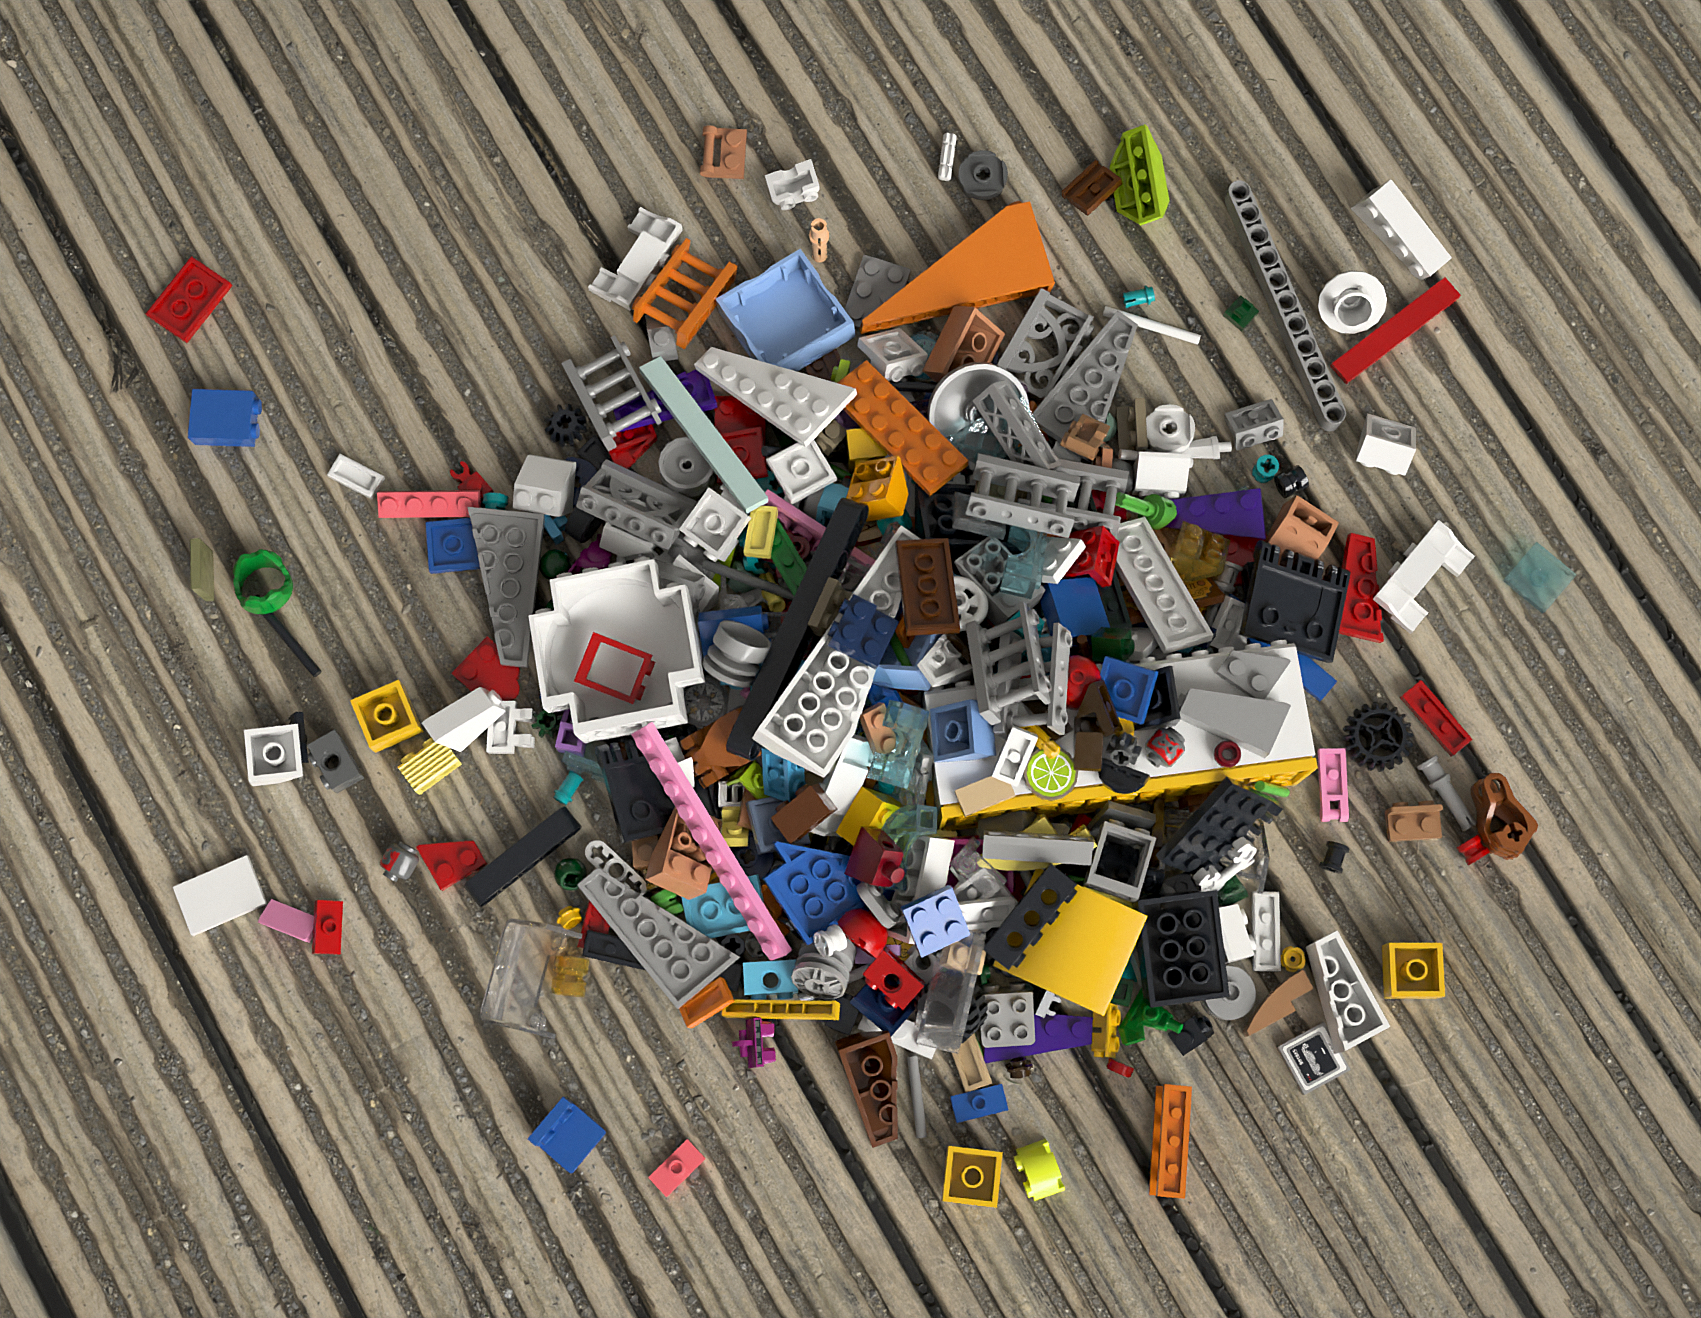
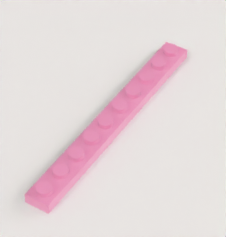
(711, 842)

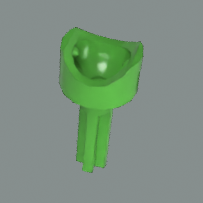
(1152, 507)

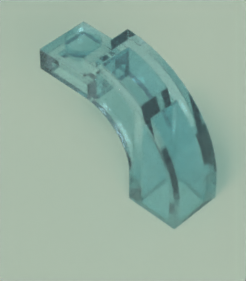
(905, 828)

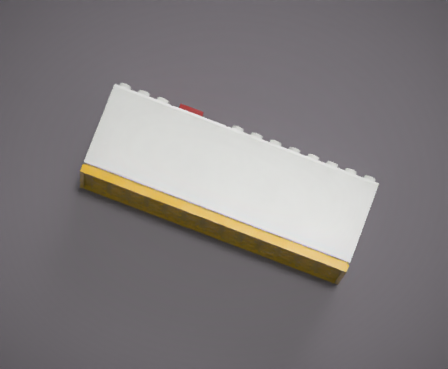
(1192, 773)

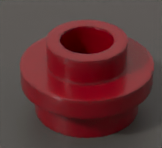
(1235, 752)

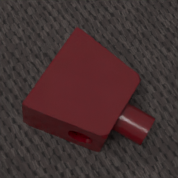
(875, 858)

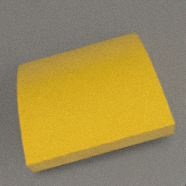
(1082, 949)

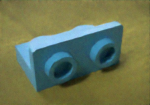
(781, 776)

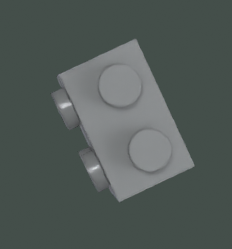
(1009, 1015)

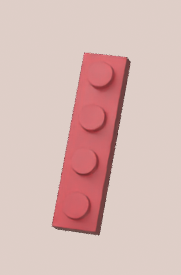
(427, 503)

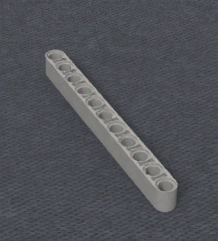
(1284, 316)

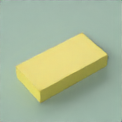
(761, 532)

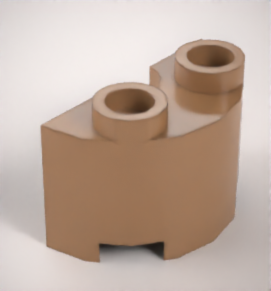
(1085, 436)

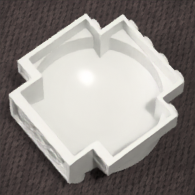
(634, 610)

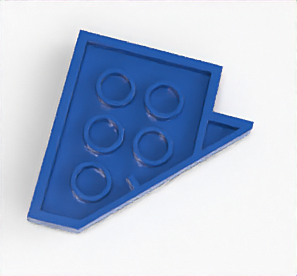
(812, 888)

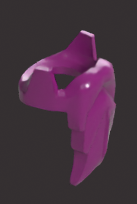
(592, 558)

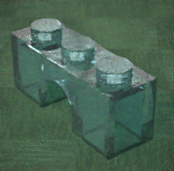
(908, 725)

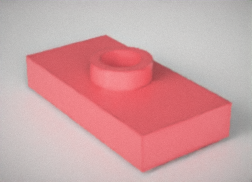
(676, 1168)

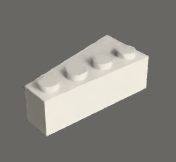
(1402, 230)
(926, 873)
(1344, 994)

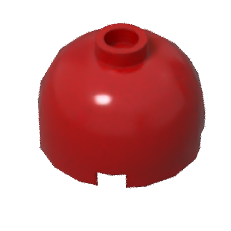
(1080, 674)
(864, 931)

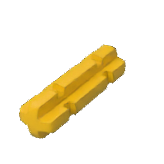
(1050, 748)

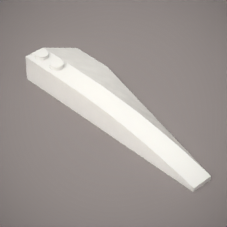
(830, 689)

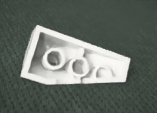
(944, 664)

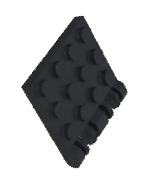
(1295, 602)
(637, 794)
(1216, 824)

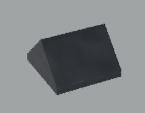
(1164, 705)

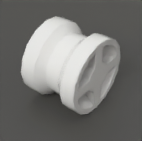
(830, 940)

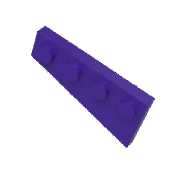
(696, 385)
(1223, 513)

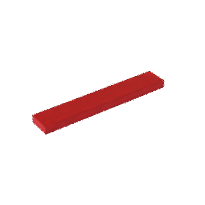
(1395, 330)

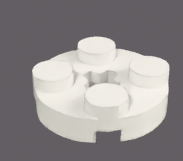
(1178, 419)

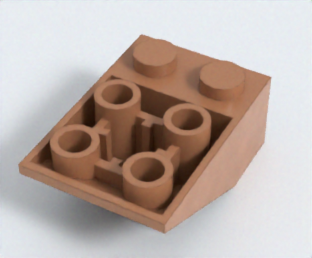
(1301, 529)
(679, 861)

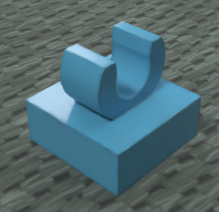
(555, 527)

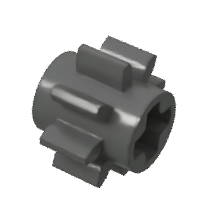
(1123, 749)

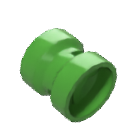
(667, 901)

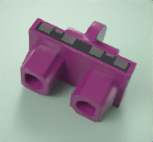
(751, 1043)

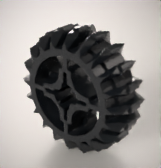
(1387, 742)

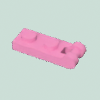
(1333, 784)

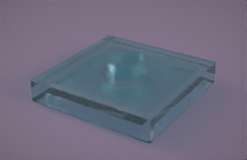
(1539, 577)

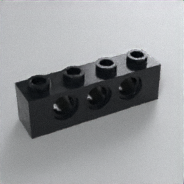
(1011, 955)

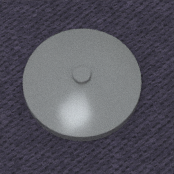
(953, 406)

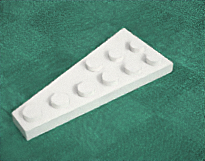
(784, 397)

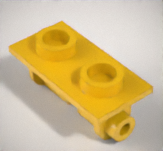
(1107, 1039)

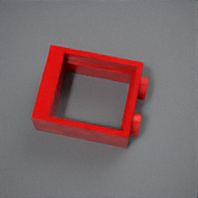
(588, 659)

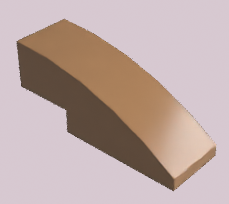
(1278, 1003)

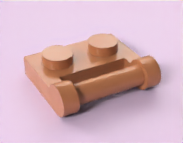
(732, 152)

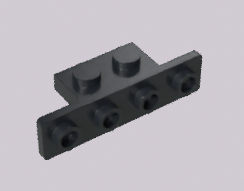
(1119, 864)

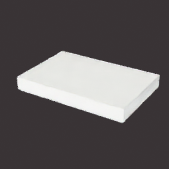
(220, 895)

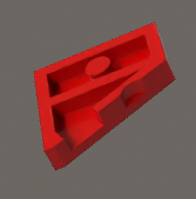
(632, 445)
(451, 861)

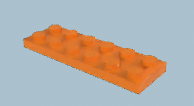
(901, 429)

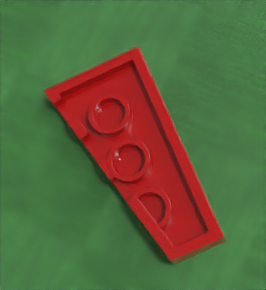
(1361, 613)

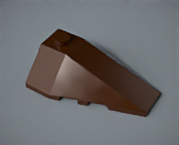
(872, 1074)

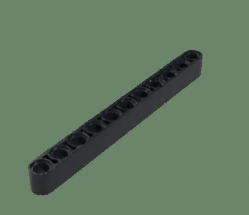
(794, 631)

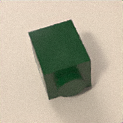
(1112, 643)

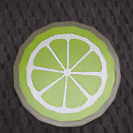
(1050, 777)

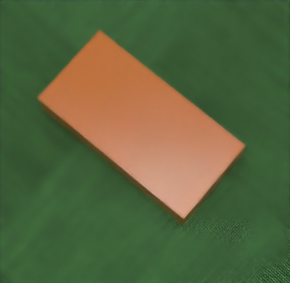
(706, 1003)

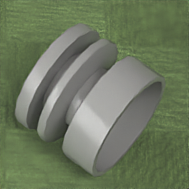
(736, 654)
(820, 975)

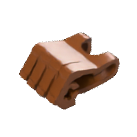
(709, 750)
(1519, 824)

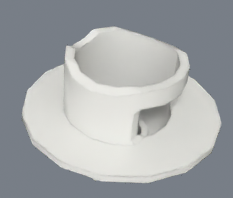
(1352, 302)

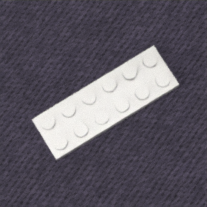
(1158, 589)

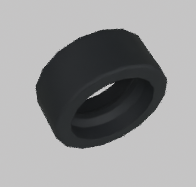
(582, 525)

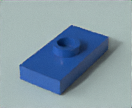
(979, 1103)

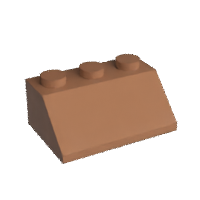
(964, 340)

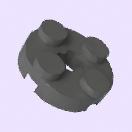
(974, 186)

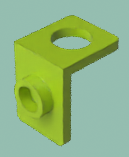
(751, 778)

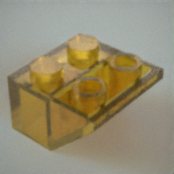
(1198, 552)

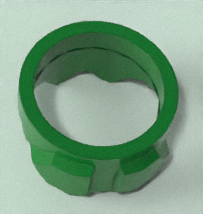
(275, 597)

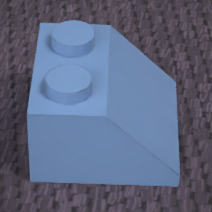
(961, 733)

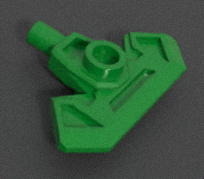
(1142, 1015)

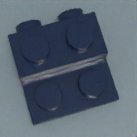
(862, 631)

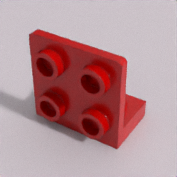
(1098, 557)

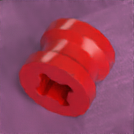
(1473, 849)

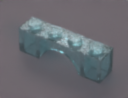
(1021, 570)

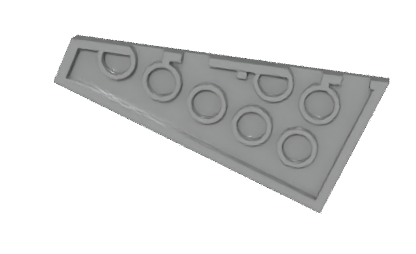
(1089, 382)
(509, 564)
(668, 948)

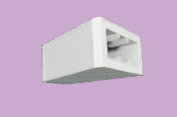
(464, 719)

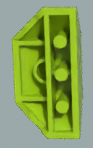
(1140, 166)

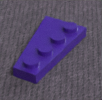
(1051, 1034)

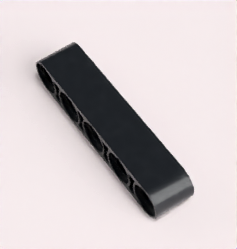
(522, 856)

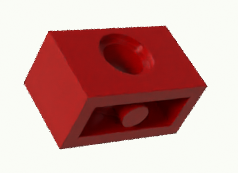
(890, 963)

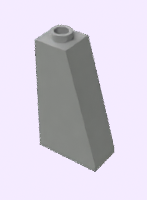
(1235, 718)

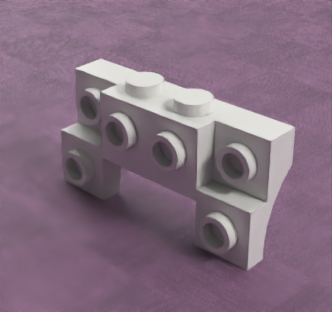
(642, 262)
(1422, 562)
(845, 781)

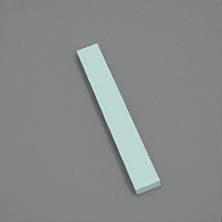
(703, 435)

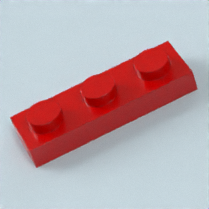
(1436, 718)

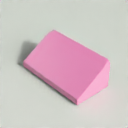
(288, 920)

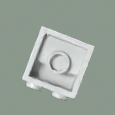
(893, 354)
(714, 525)

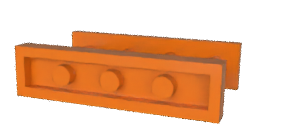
(698, 312)
(1170, 1141)

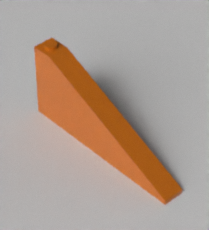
(989, 267)

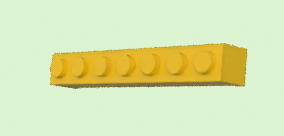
(783, 1009)

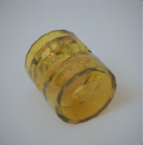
(570, 967)

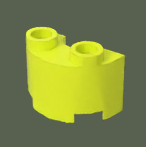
(1040, 1170)

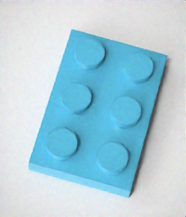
(715, 911)

